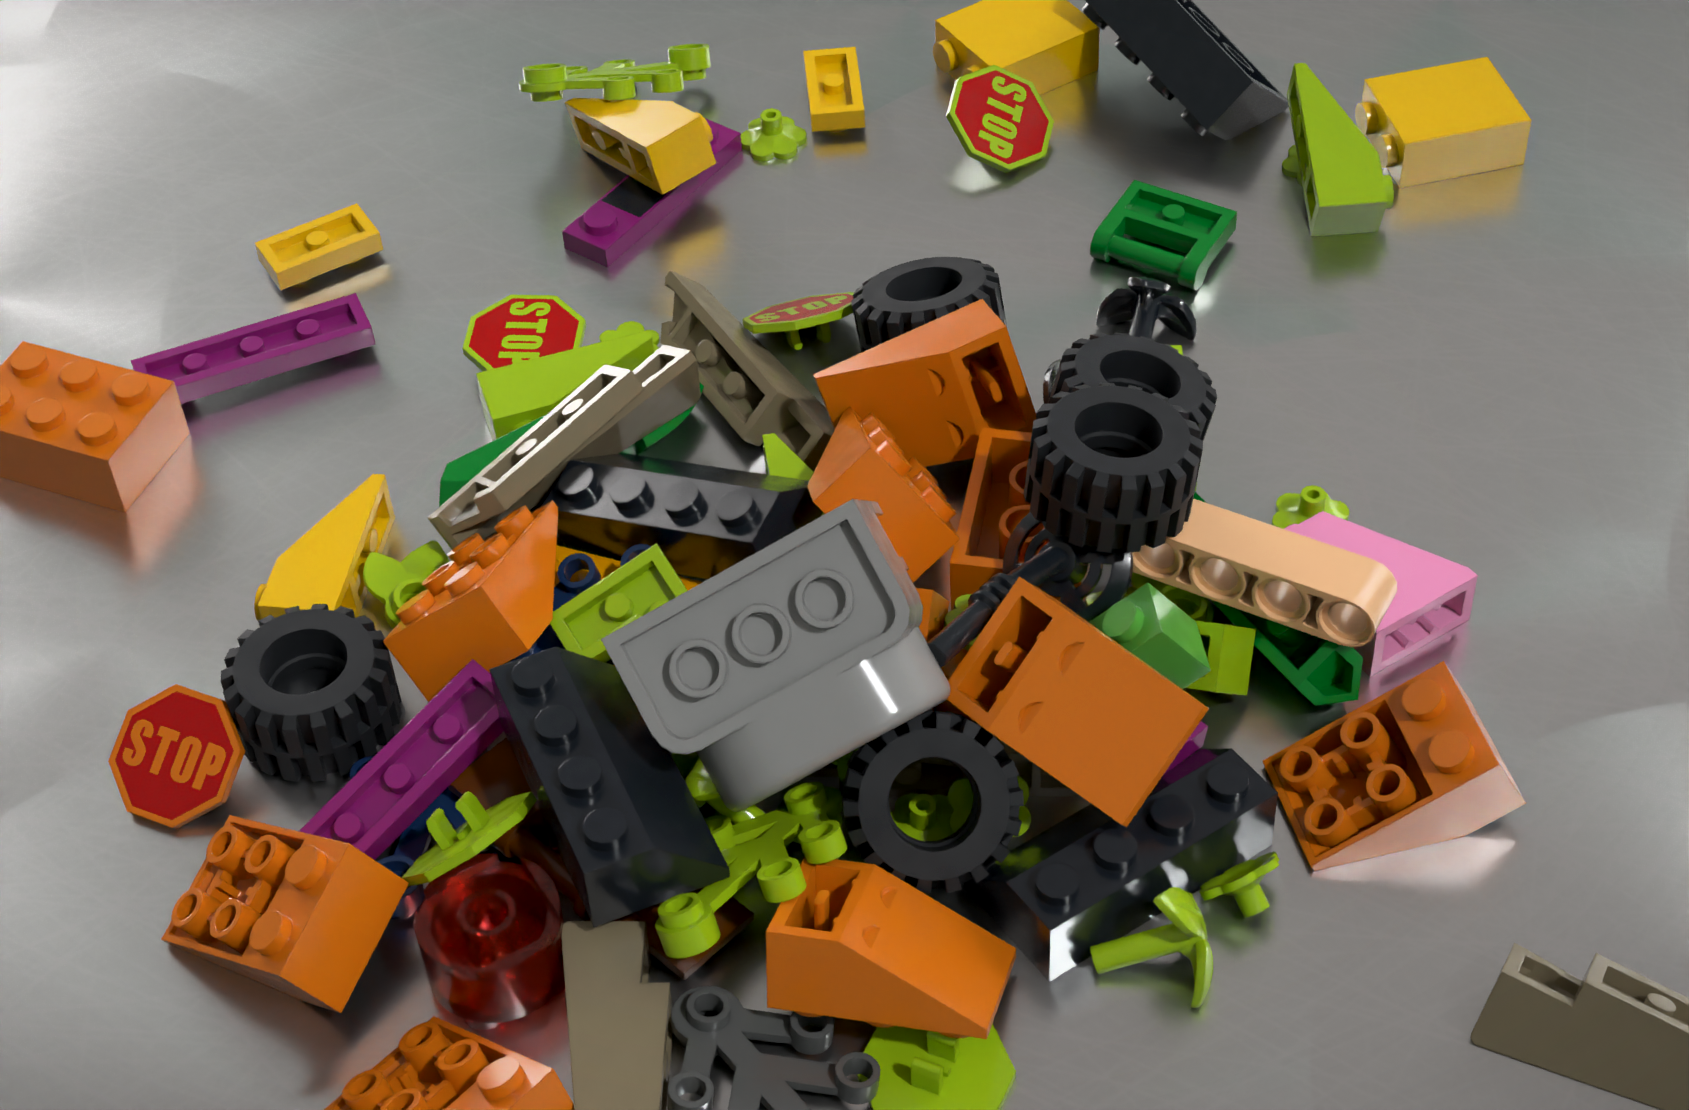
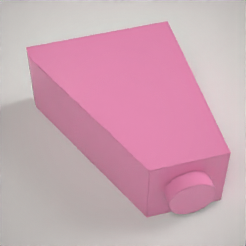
(1430, 593)

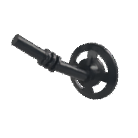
(1053, 570)

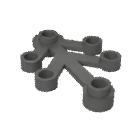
(759, 1075)

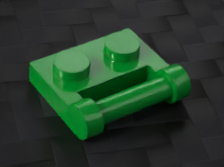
(1169, 221)

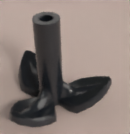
(1144, 306)

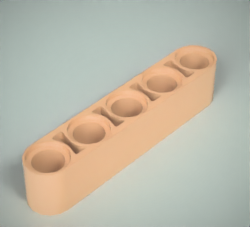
(1273, 574)

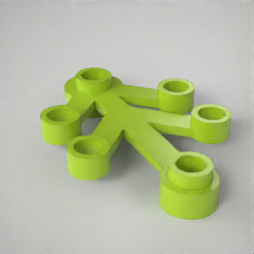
(618, 77)
(805, 816)

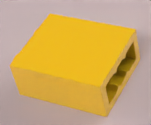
(1030, 38)
(1443, 122)

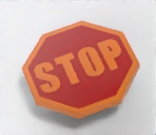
(176, 756)

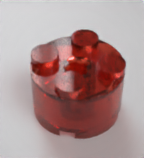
(492, 940)

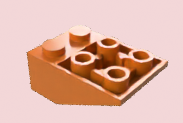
(936, 385)
(870, 466)
(481, 603)
(1074, 701)
(1394, 775)
(286, 910)
(882, 955)
(453, 1070)

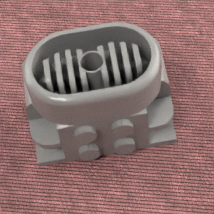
(785, 657)

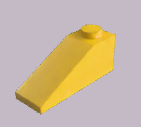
(644, 138)
(331, 556)

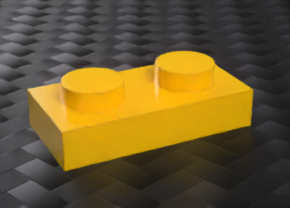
(834, 89)
(319, 246)

